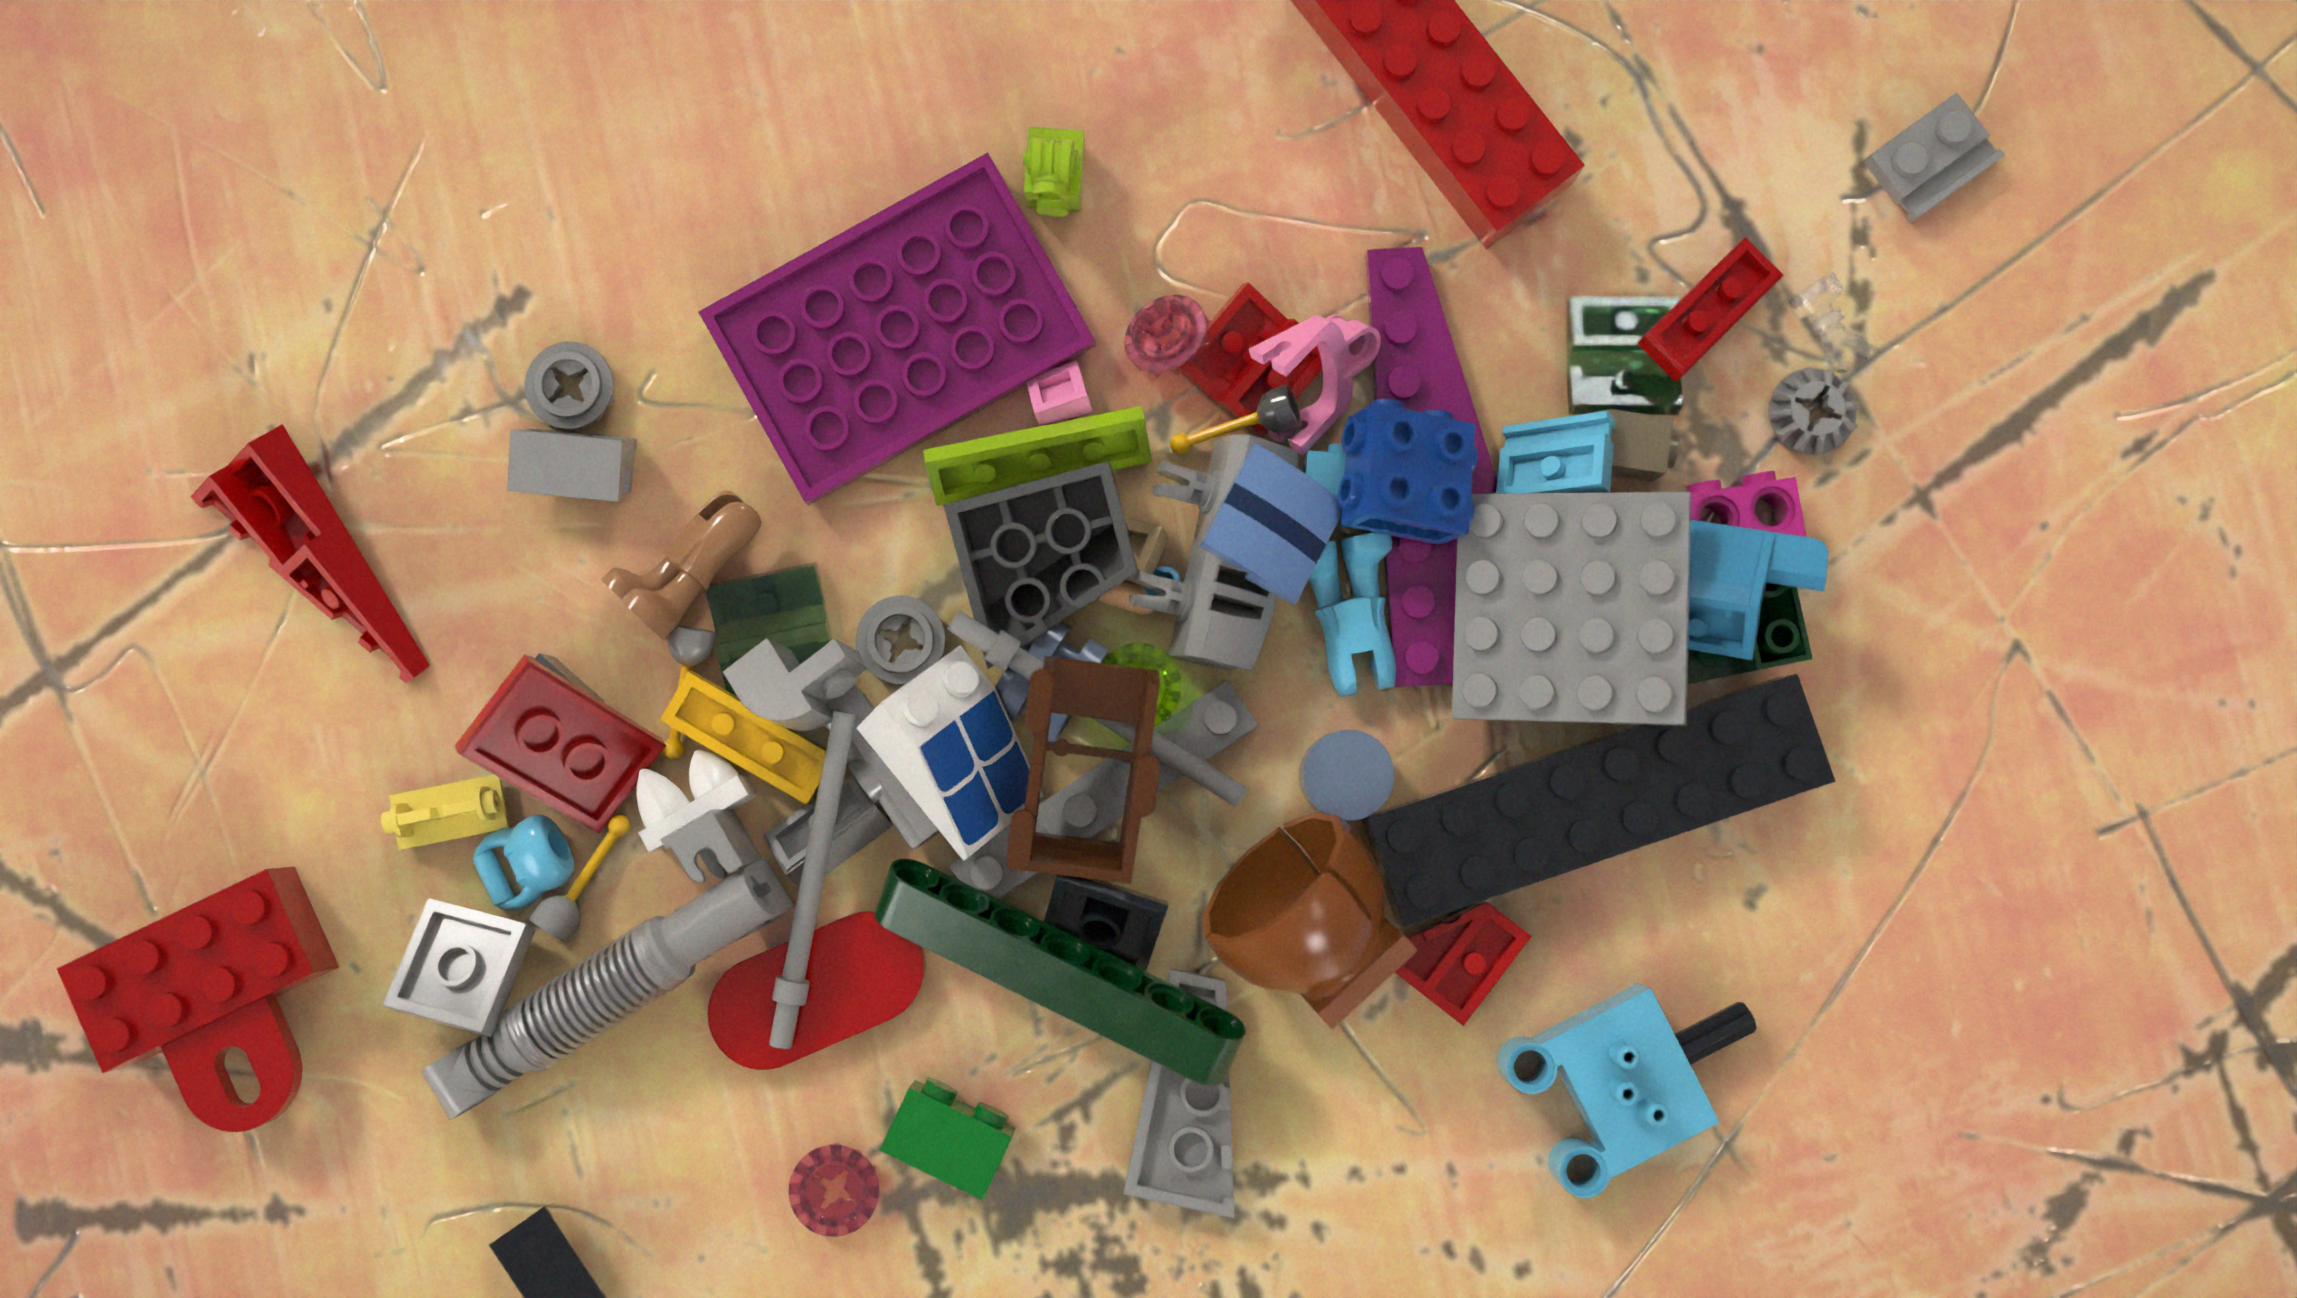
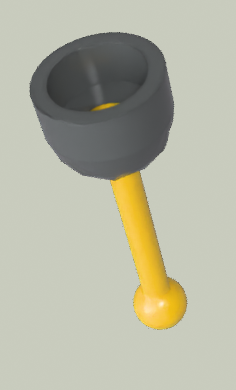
(1275, 412)

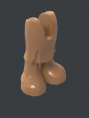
(689, 563)

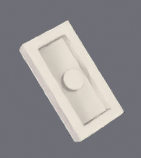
(666, 808)

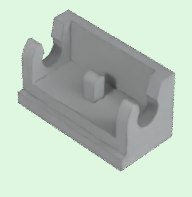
(570, 464)
(718, 840)

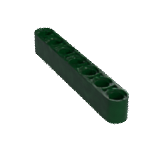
(1059, 972)

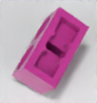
(1737, 504)

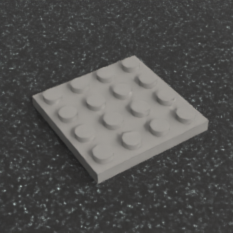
(1574, 608)

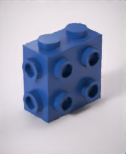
(1408, 473)

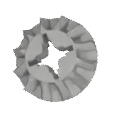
(544, 385)
(1791, 421)
(891, 615)

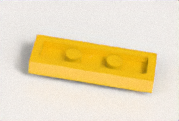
(755, 744)

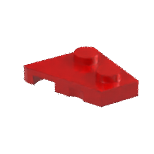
(1463, 958)

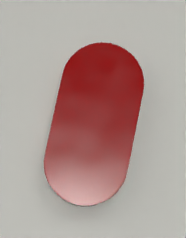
(856, 980)

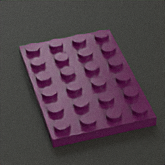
(897, 328)

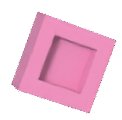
(1059, 394)

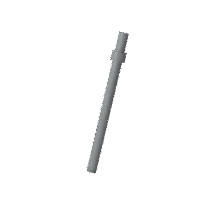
(1005, 652)
(792, 987)

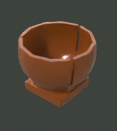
(1305, 929)

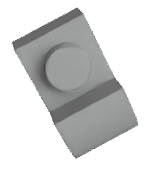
(792, 693)

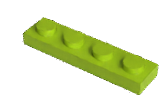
(1036, 453)

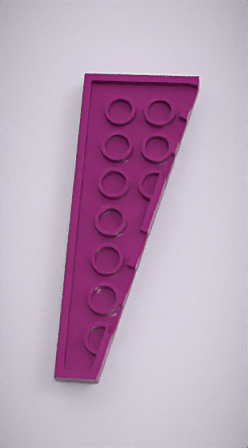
(1424, 373)

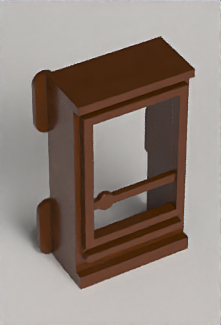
(1097, 693)

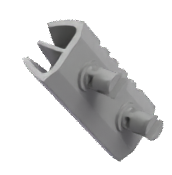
(1215, 608)

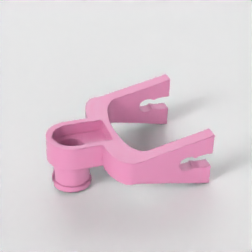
(1343, 351)

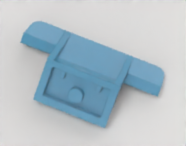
(1730, 579)

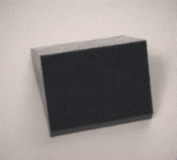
(1107, 917)

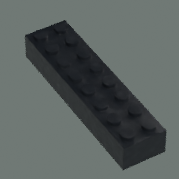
(1597, 800)

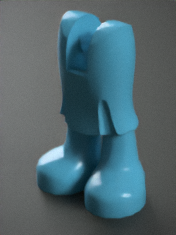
(1354, 622)

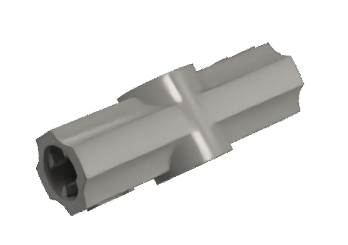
(878, 779)

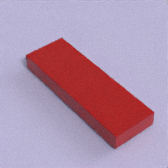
(1710, 309)

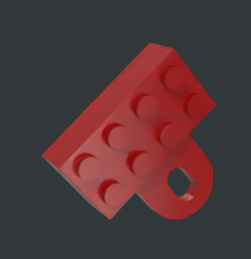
(204, 986)

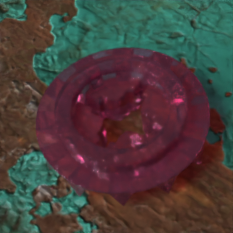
(1157, 321)
(808, 1193)

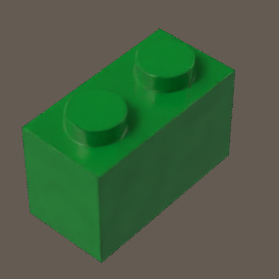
(948, 1137)

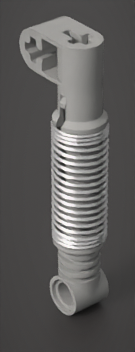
(657, 956)

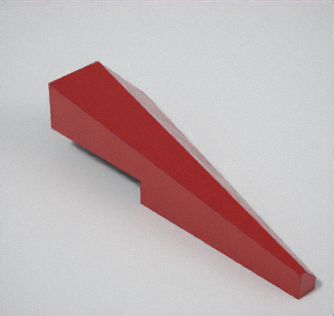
(286, 512)

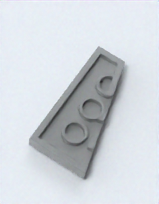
(1185, 1129)

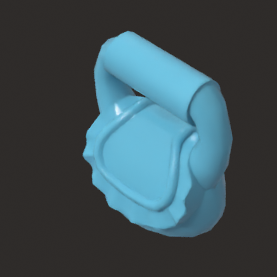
(536, 855)

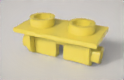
(446, 812)

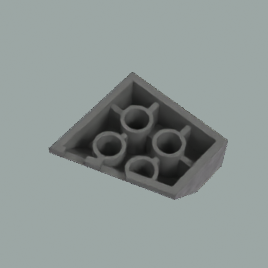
(1041, 549)

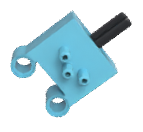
(1625, 1080)

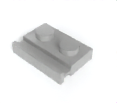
(1933, 157)

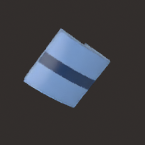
(1273, 524)

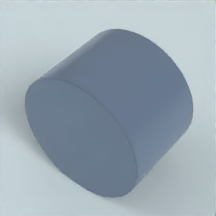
(1346, 775)

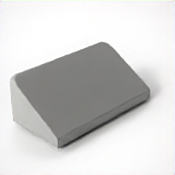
(856, 825)

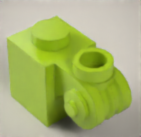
(1054, 170)

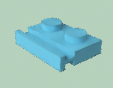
(1558, 455)

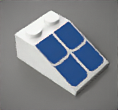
(953, 750)

